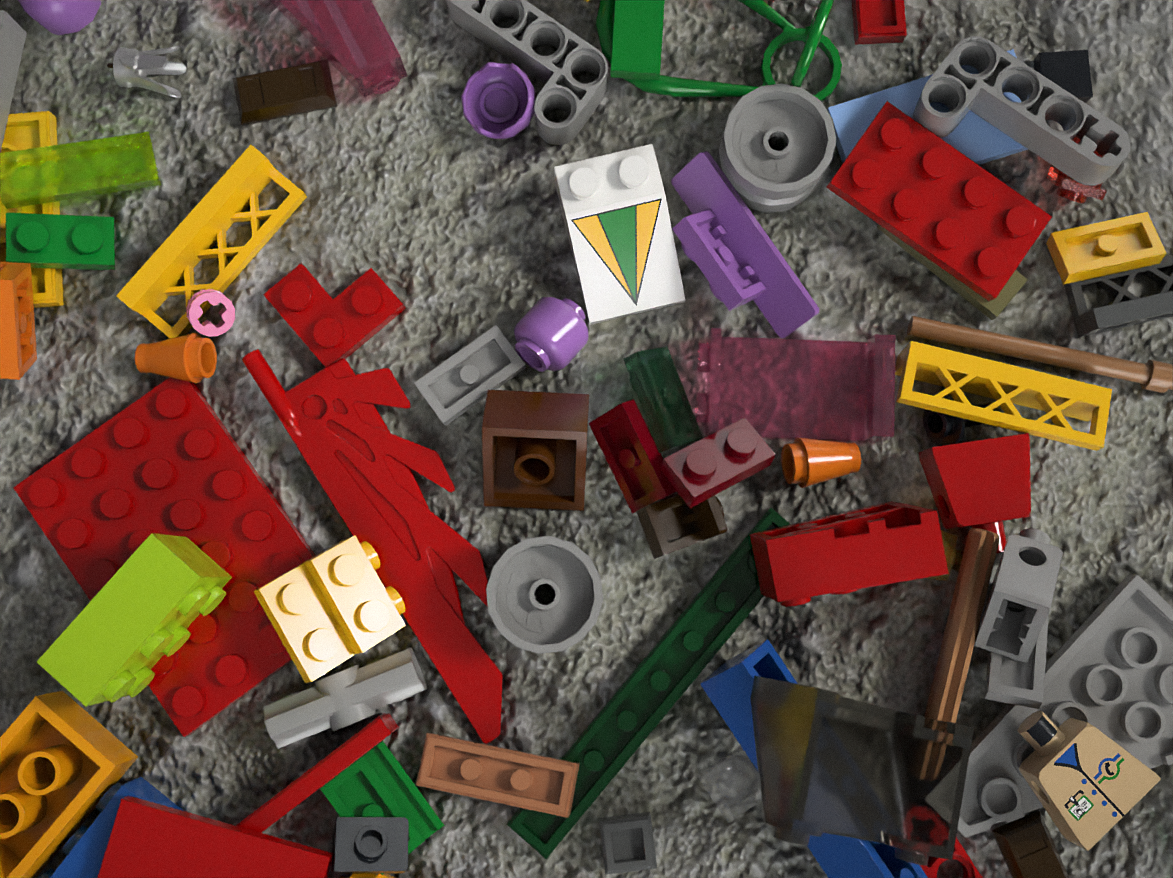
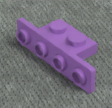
(736, 250)

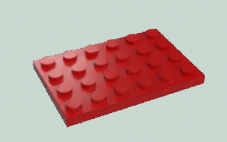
(177, 473)

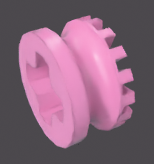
(214, 297)

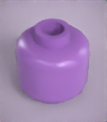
(551, 334)

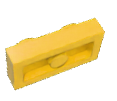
(1105, 248)

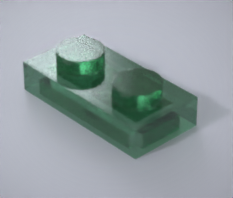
(662, 399)

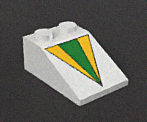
(620, 233)

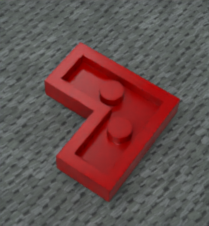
(337, 325)

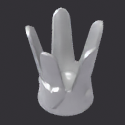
(134, 66)

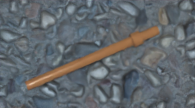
(1152, 375)

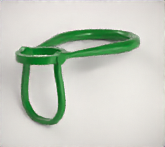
(684, 87)

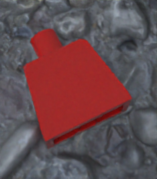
(980, 482)

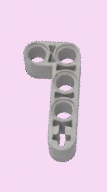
(555, 71)
(1025, 119)

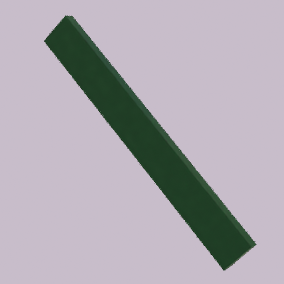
(653, 688)

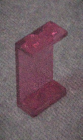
(799, 387)

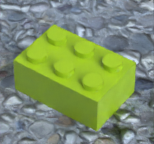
(136, 620)

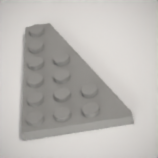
(1106, 674)

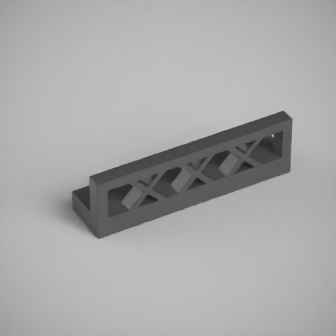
(1127, 313)

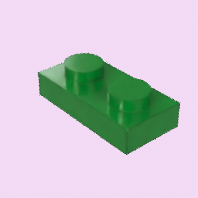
(61, 241)

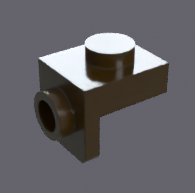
(674, 525)

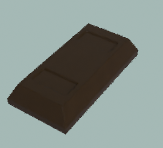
(284, 92)
(1029, 848)

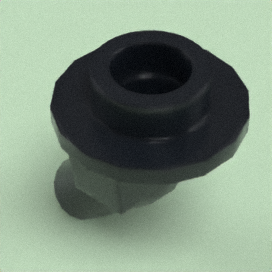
(948, 428)

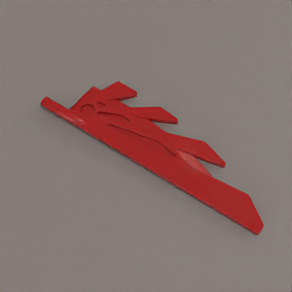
(381, 503)

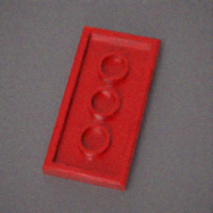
(173, 843)

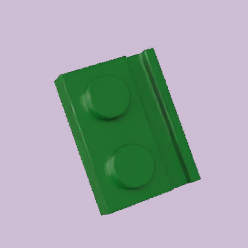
(381, 788)

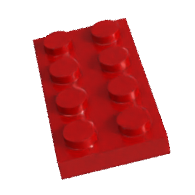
(939, 202)

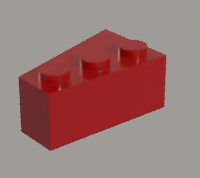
(849, 552)

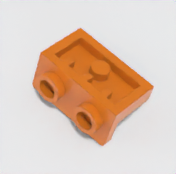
(16, 320)

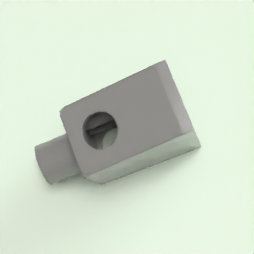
(1027, 577)

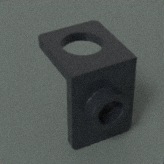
(369, 845)

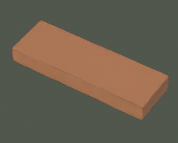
(498, 774)

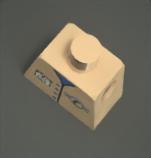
(1082, 777)

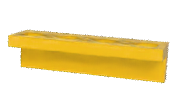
(202, 230)
(1007, 386)

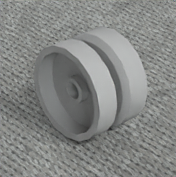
(776, 146)
(516, 605)

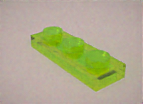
(77, 170)

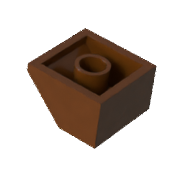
(535, 449)

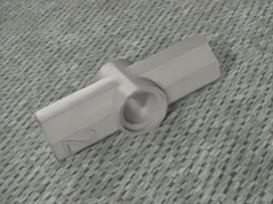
(344, 698)

